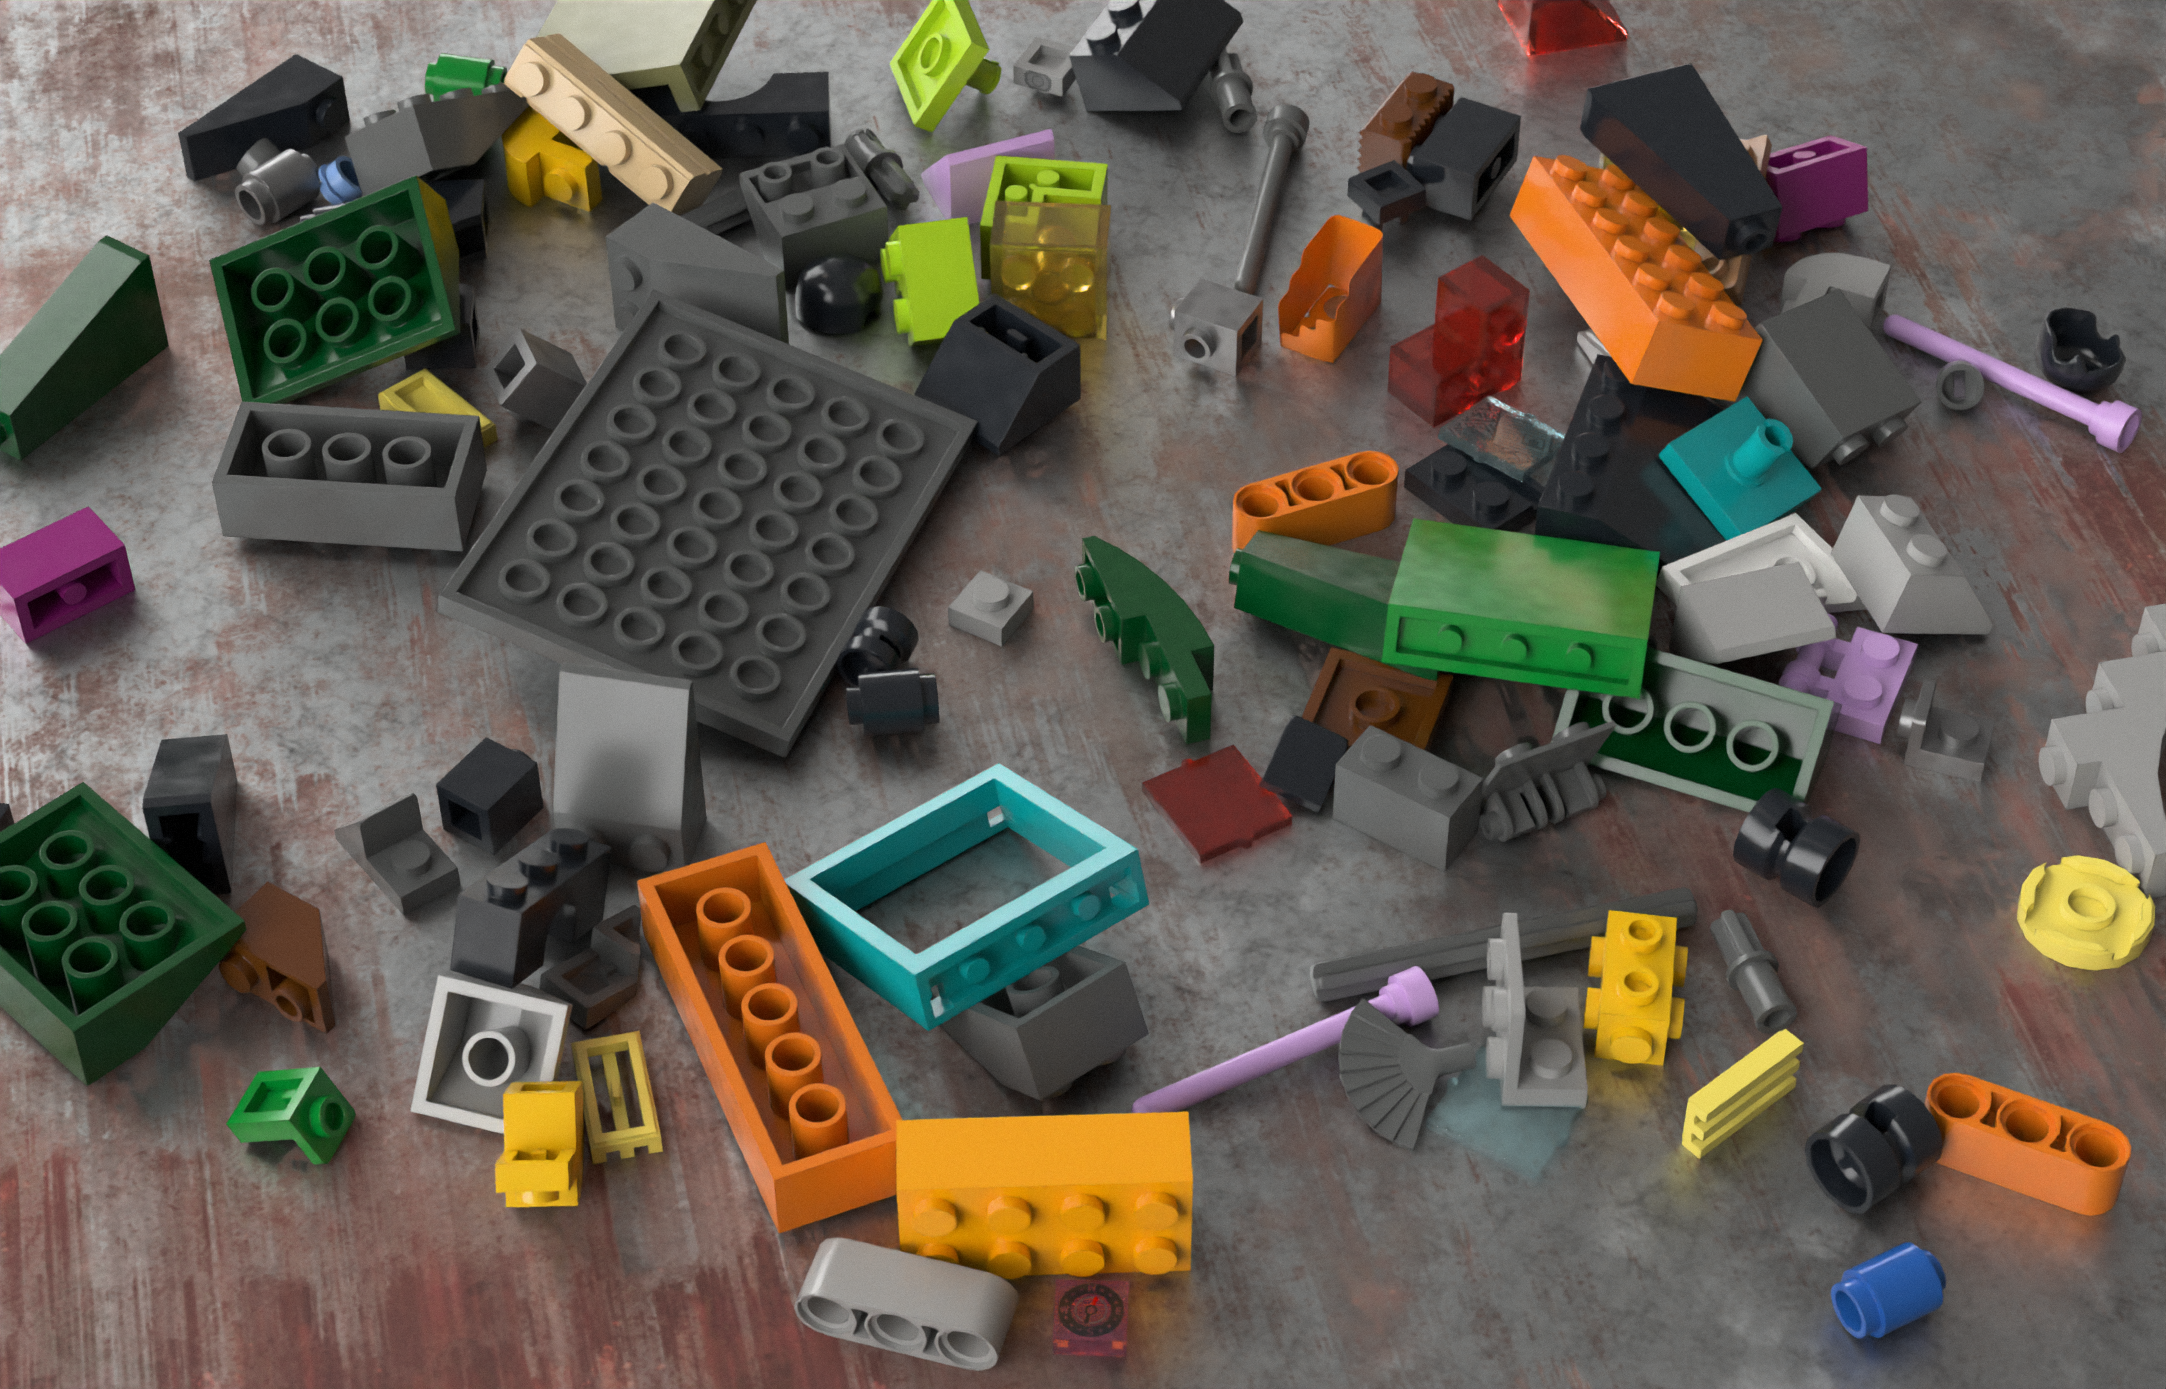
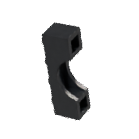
(778, 120)
(471, 227)

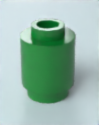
(460, 72)

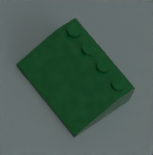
(340, 292)
(100, 932)

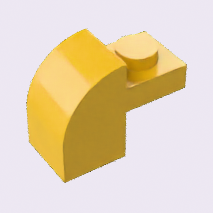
(548, 164)
(542, 1144)

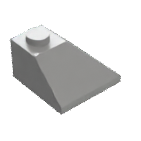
(481, 1043)

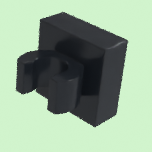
(1386, 194)

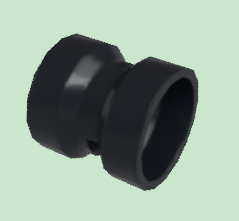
(883, 642)

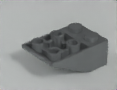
(431, 136)

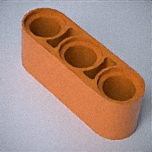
(1320, 501)
(2028, 1144)

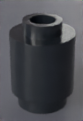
(893, 702)

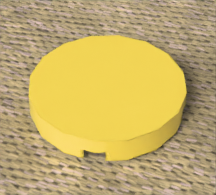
(2085, 913)

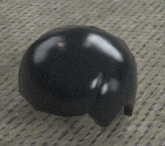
(838, 293)
(2074, 352)

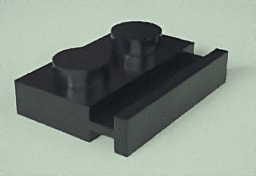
(1473, 491)

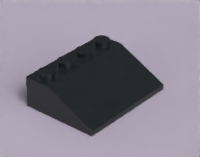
(1609, 472)

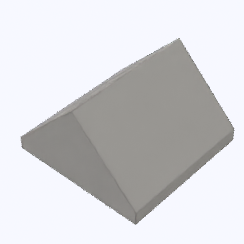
(1748, 615)

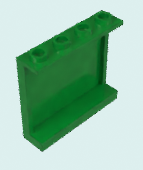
(1522, 608)

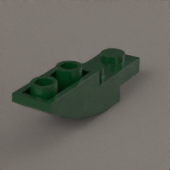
(1151, 626)

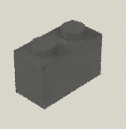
(1407, 798)

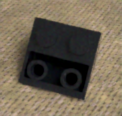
(1003, 372)

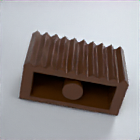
(1404, 120)

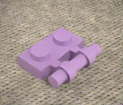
(1867, 681)

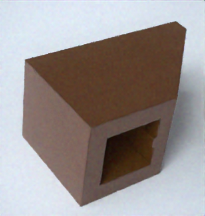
(283, 957)

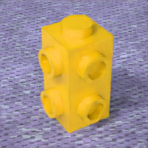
(1635, 998)

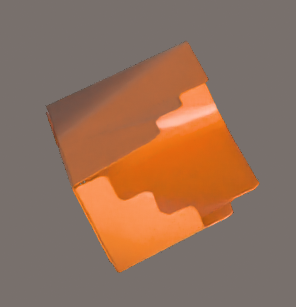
(1339, 255)

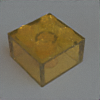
(1054, 263)

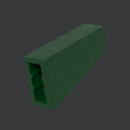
(79, 345)
(1318, 592)

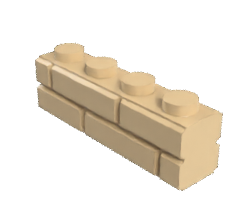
(612, 124)

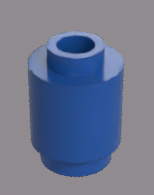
(1889, 1291)

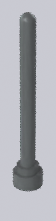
(1284, 134)

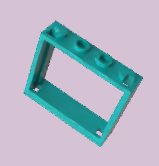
(997, 946)

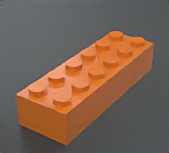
(1635, 279)
(773, 1035)

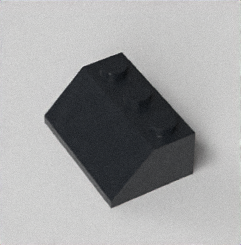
(1151, 52)

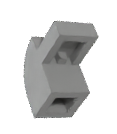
(1858, 278)

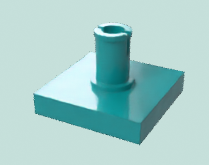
(1740, 469)

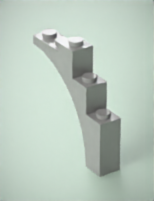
(2115, 751)

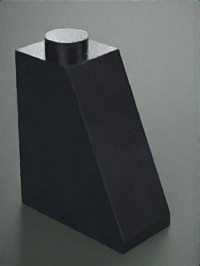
(193, 807)

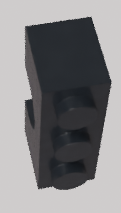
(542, 891)

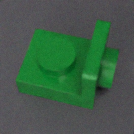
(294, 1106)

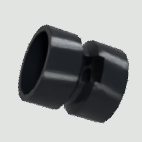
(1788, 843)
(1873, 1148)

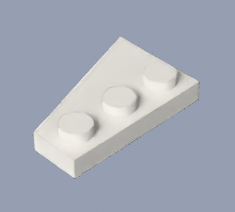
(1766, 547)

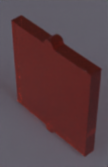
(1216, 803)

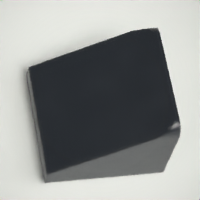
(1304, 763)

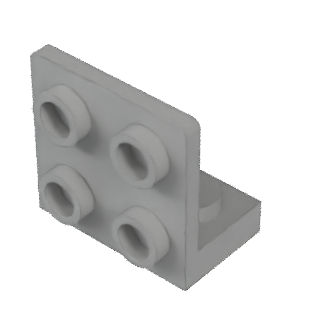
(1536, 1028)

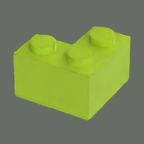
(1039, 181)
(933, 274)

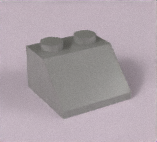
(1905, 570)

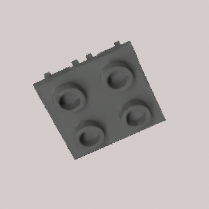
(1543, 782)

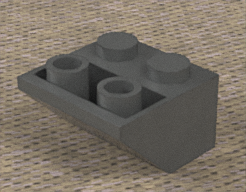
(814, 209)

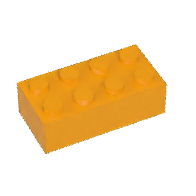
(1048, 1193)

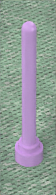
(2112, 424)
(1405, 999)

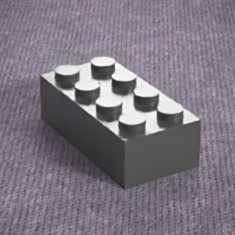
(350, 476)

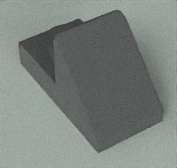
(399, 854)

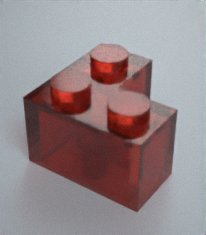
(1469, 348)

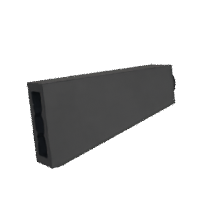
(1684, 156)

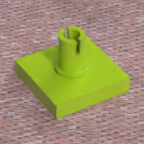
(940, 59)

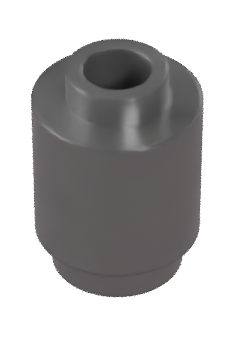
(278, 187)

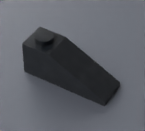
(288, 105)

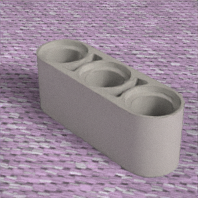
(907, 1303)

